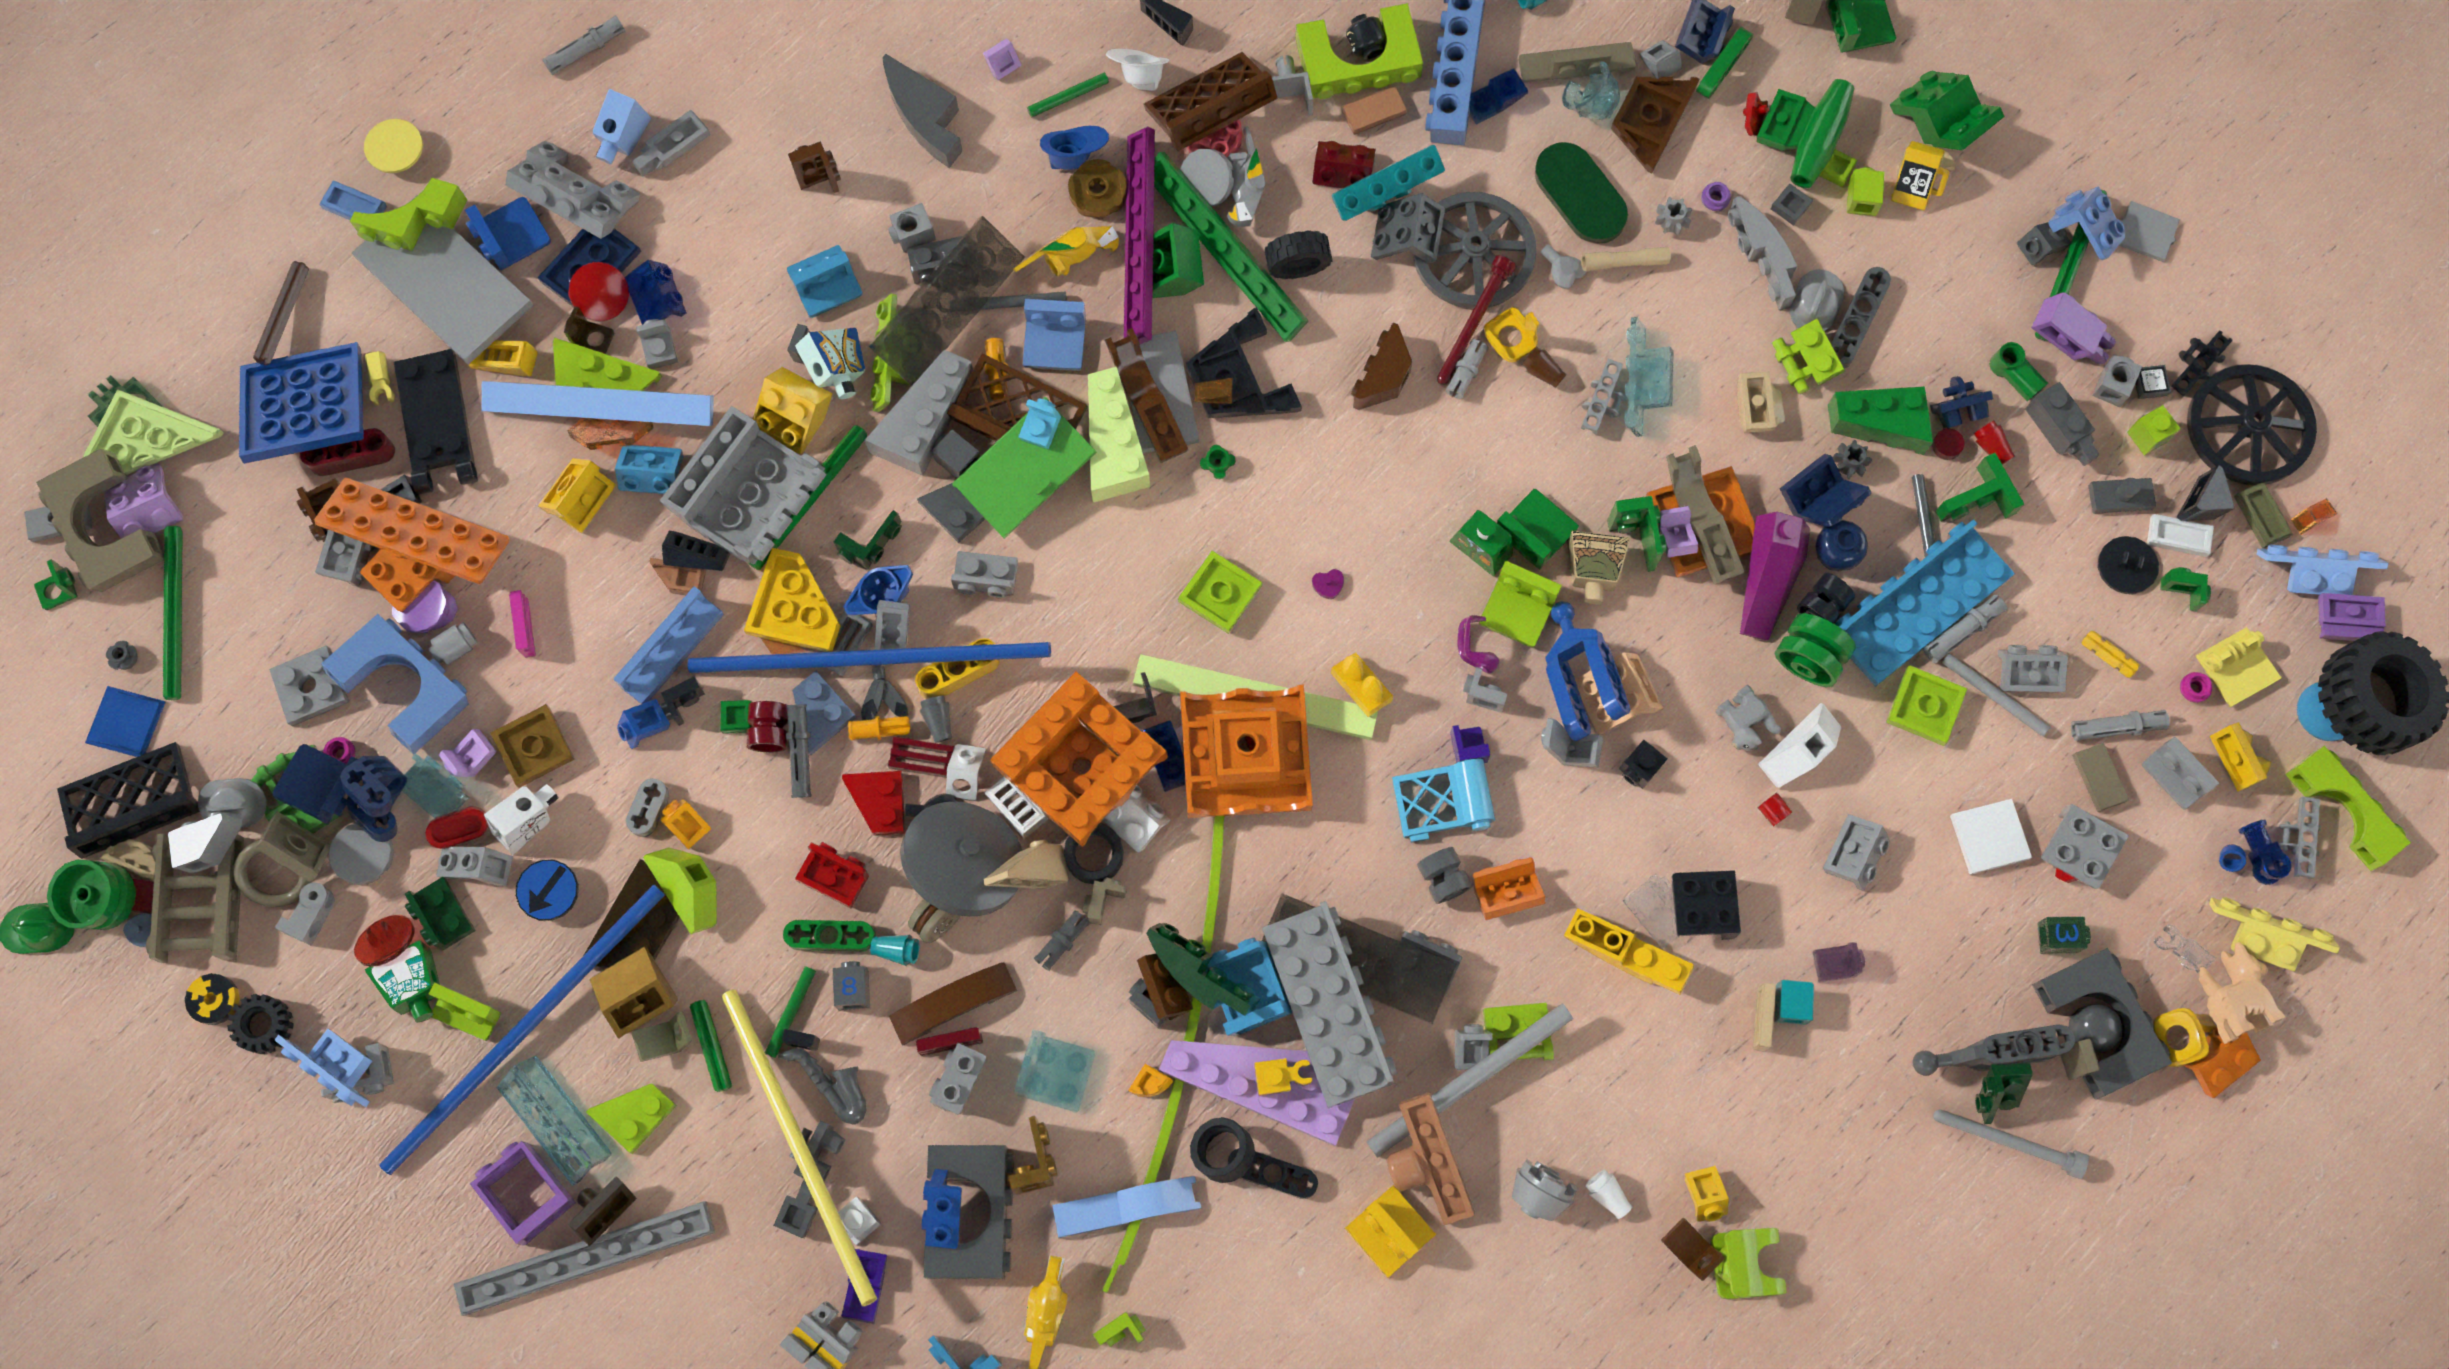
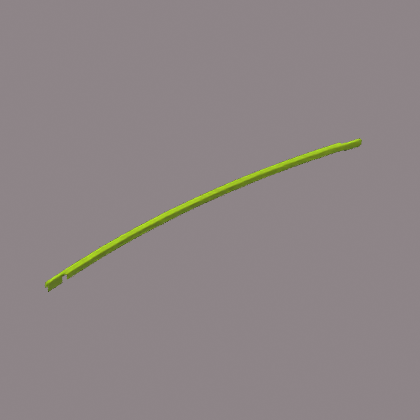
(1191, 1028)

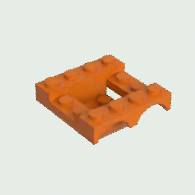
(1046, 748)
(1262, 781)

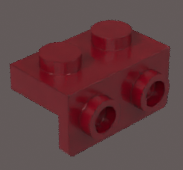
(1342, 164)

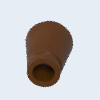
(1543, 367)

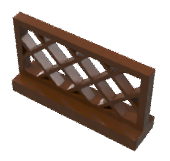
(1214, 111)
(987, 425)

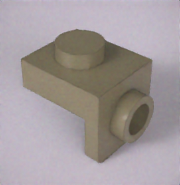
(1095, 903)

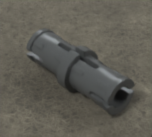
(1061, 940)

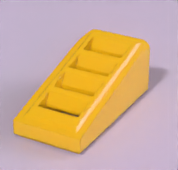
(521, 361)

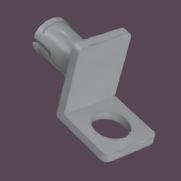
(1292, 83)

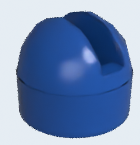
(2232, 858)

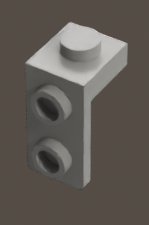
(1569, 752)

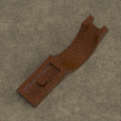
(1146, 397)

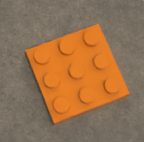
(1729, 501)

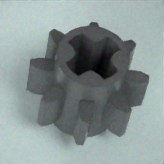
(1848, 452)

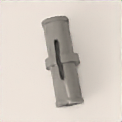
(1467, 369)

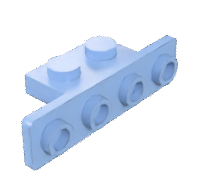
(2322, 572)
(336, 1063)

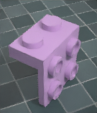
(141, 503)

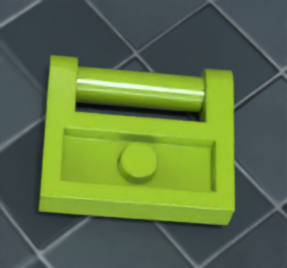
(1511, 1020)

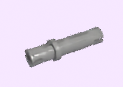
(580, 47)
(1974, 621)
(2133, 724)

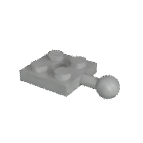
(289, 686)

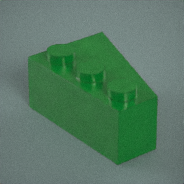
(1883, 415)

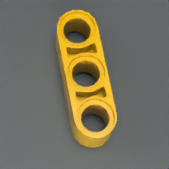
(948, 682)

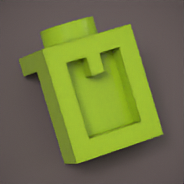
(1114, 1332)

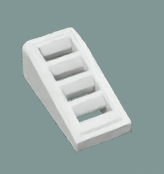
(1028, 826)

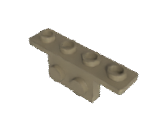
(1576, 62)

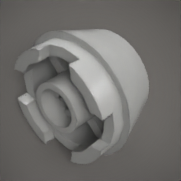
(1542, 1191)

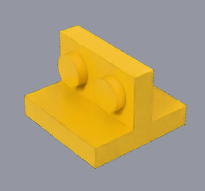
(577, 494)
(1390, 1231)

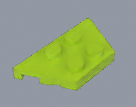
(593, 369)

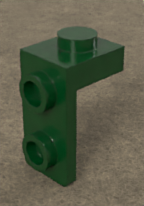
(864, 556)

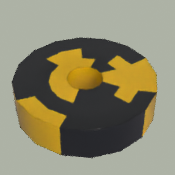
(198, 995)

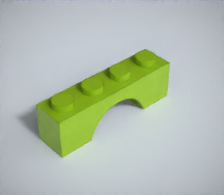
(2375, 835)

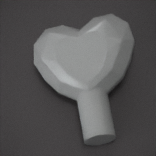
(1564, 268)

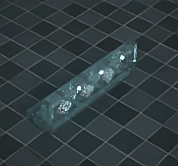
(557, 1115)

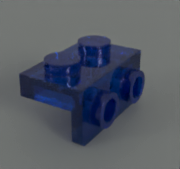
(654, 292)

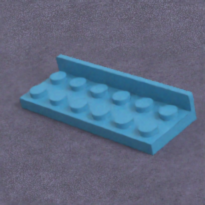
(1923, 601)

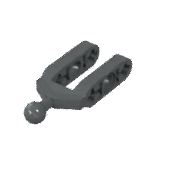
(1978, 1053)

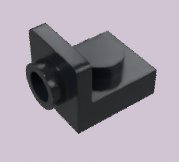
(683, 695)
(1642, 764)

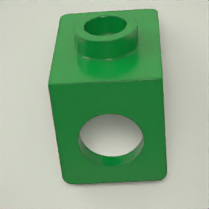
(62, 579)

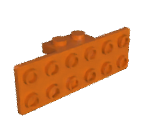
(412, 530)

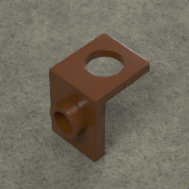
(1692, 1249)

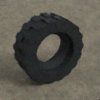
(1298, 254)

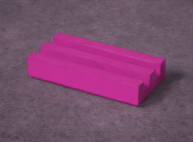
(522, 623)

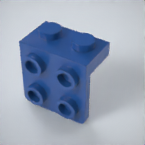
(508, 232)

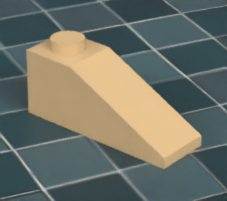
(1032, 868)

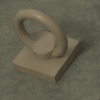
(291, 848)

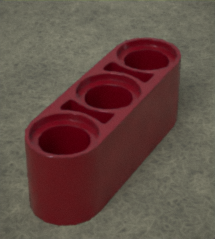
(360, 457)

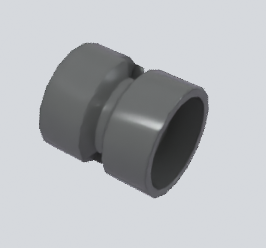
(1443, 873)

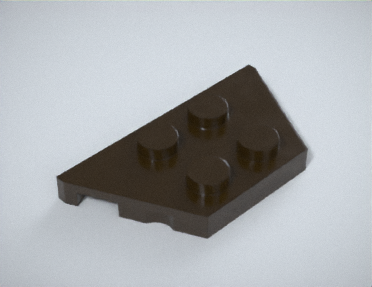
(650, 930)

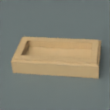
(1764, 1017)

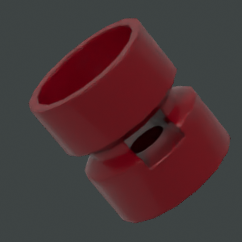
(767, 726)

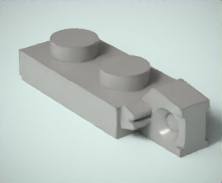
(671, 143)

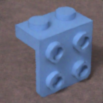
(2096, 218)

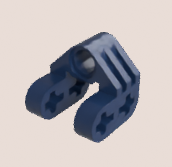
(375, 798)

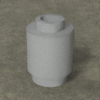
(452, 644)

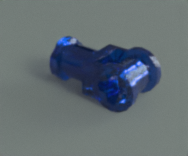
(2265, 854)

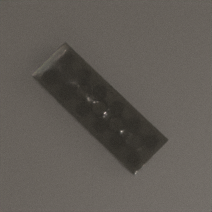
(947, 300)
(1389, 968)

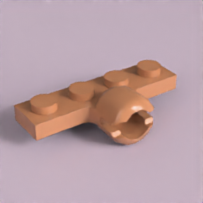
(1430, 1161)

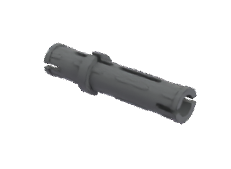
(799, 751)

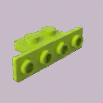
(883, 372)

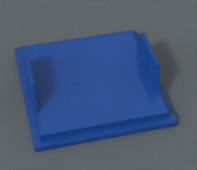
(125, 722)

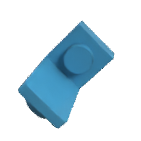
(942, 1355)

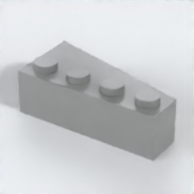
(921, 415)

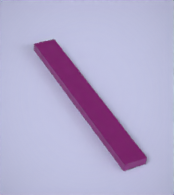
(1139, 234)

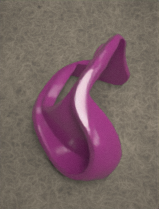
(1486, 660)

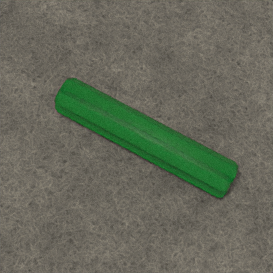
(710, 1046)

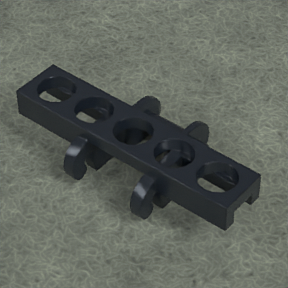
(2210, 350)

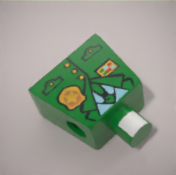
(1483, 541)

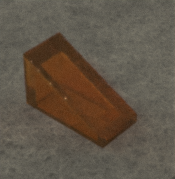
(1214, 391)
(2313, 516)

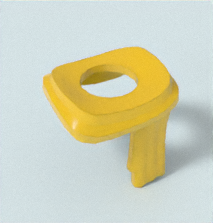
(1513, 318)
(2195, 1025)

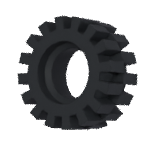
(242, 1019)

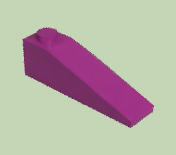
(1774, 565)

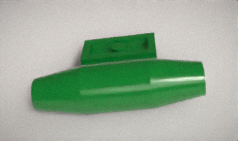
(1809, 129)

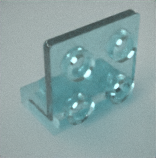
(1054, 1072)

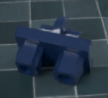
(1975, 403)

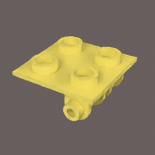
(2239, 666)

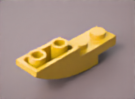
(1627, 952)

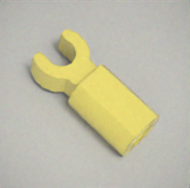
(378, 376)

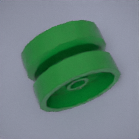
(1815, 650)
(91, 895)

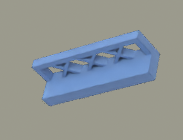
(668, 646)

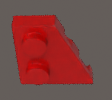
(879, 800)

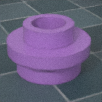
(1721, 191)

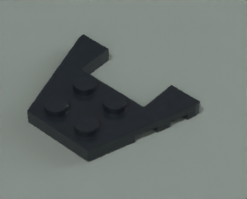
(1227, 360)

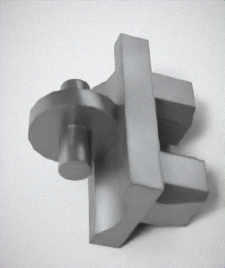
(822, 1138)

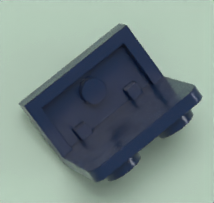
(1822, 494)
(313, 784)

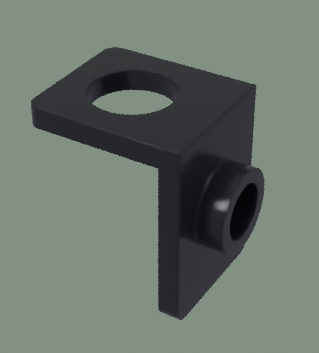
(1139, 709)

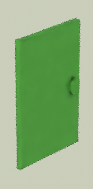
(1013, 472)

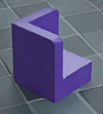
(1469, 744)

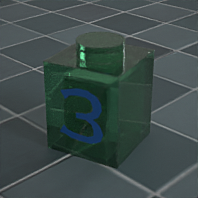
(2063, 935)

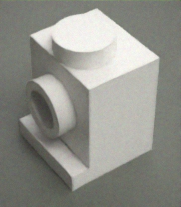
(858, 1220)

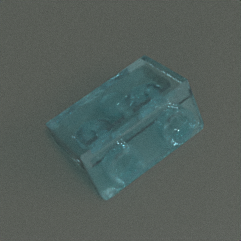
(431, 789)

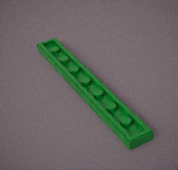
(1227, 249)

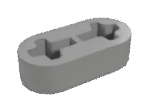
(641, 803)

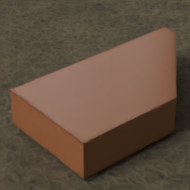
(679, 579)

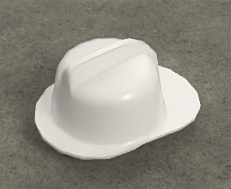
(1139, 68)

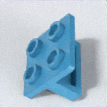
(825, 281)

